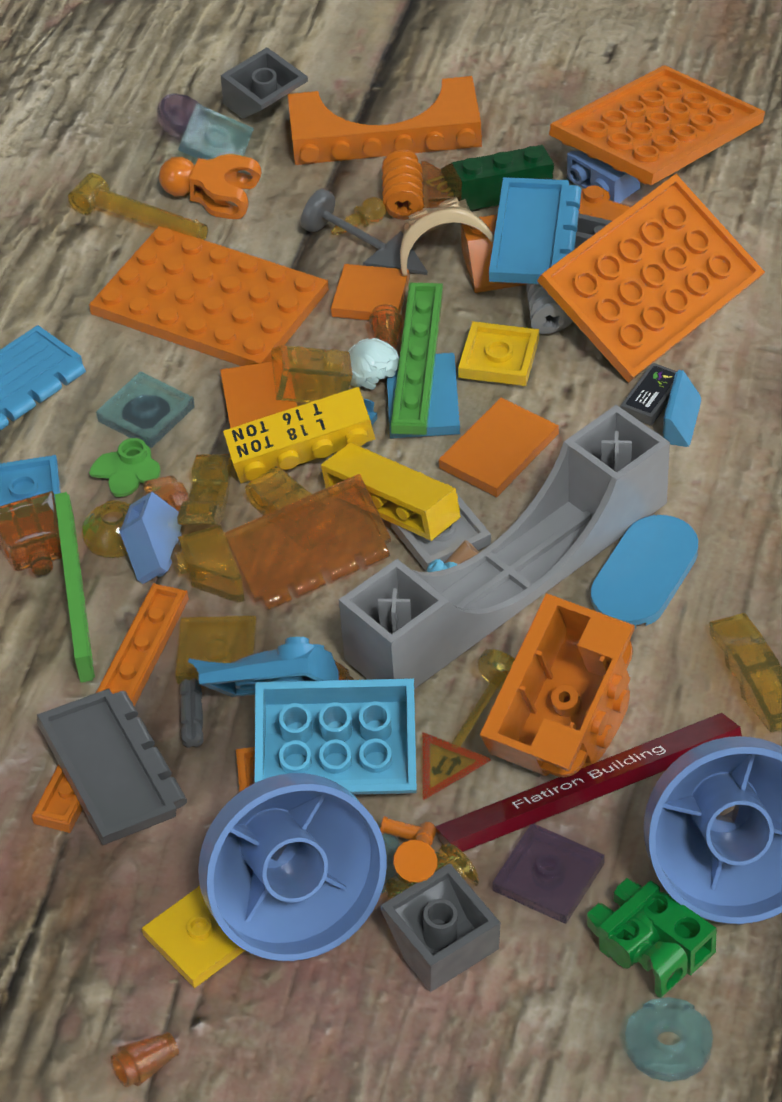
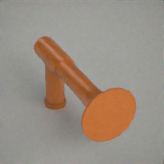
(414, 858)

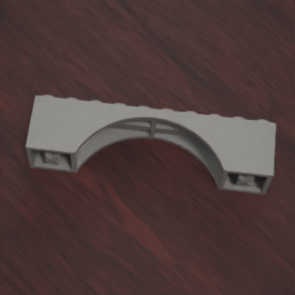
(421, 621)

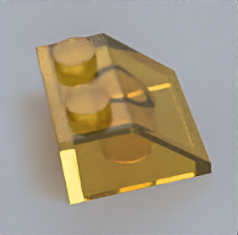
(309, 373)

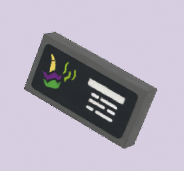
(650, 394)

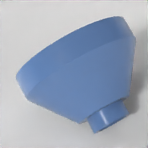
(712, 862)
(292, 866)

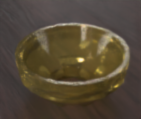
(102, 536)

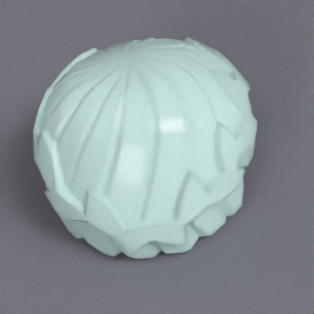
(372, 361)

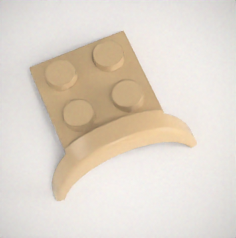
(424, 222)

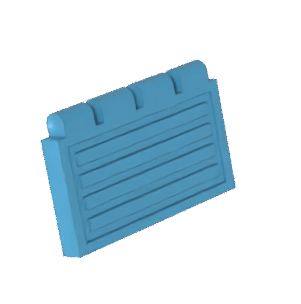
(533, 228)
(34, 370)

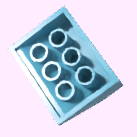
(340, 731)

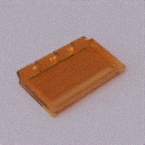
(307, 539)

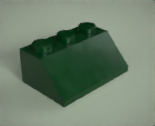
(481, 177)

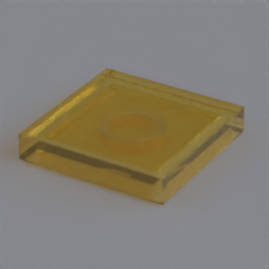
(214, 640)

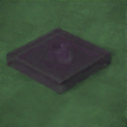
(548, 873)

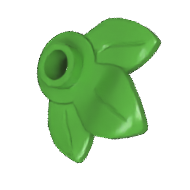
(126, 467)

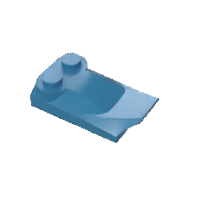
(289, 662)

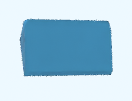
(681, 411)

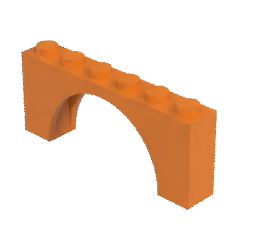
(325, 137)

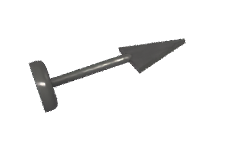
(320, 210)

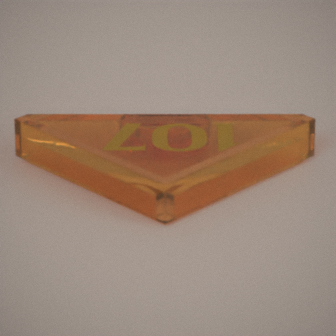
(434, 186)

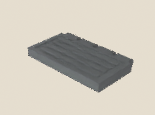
(111, 764)

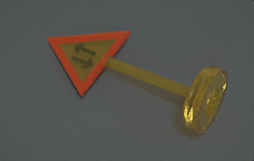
(449, 761)

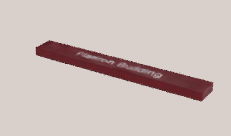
(583, 786)

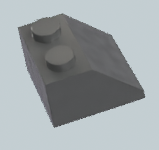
(259, 82)
(441, 927)

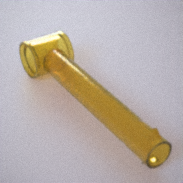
(94, 192)

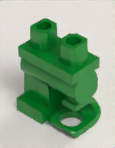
(653, 932)

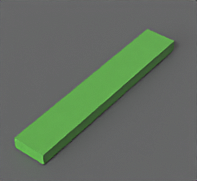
(417, 359)
(74, 588)

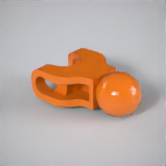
(212, 182)

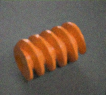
(402, 184)

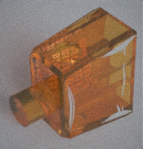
(31, 533)

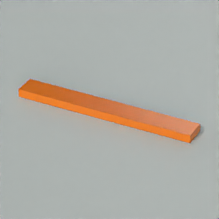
(128, 673)

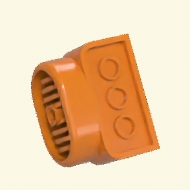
(562, 691)

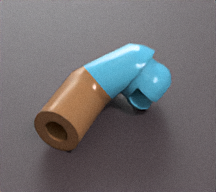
(461, 554)

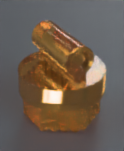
(168, 490)

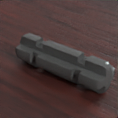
(191, 713)

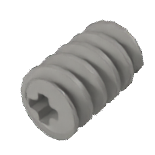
(545, 312)

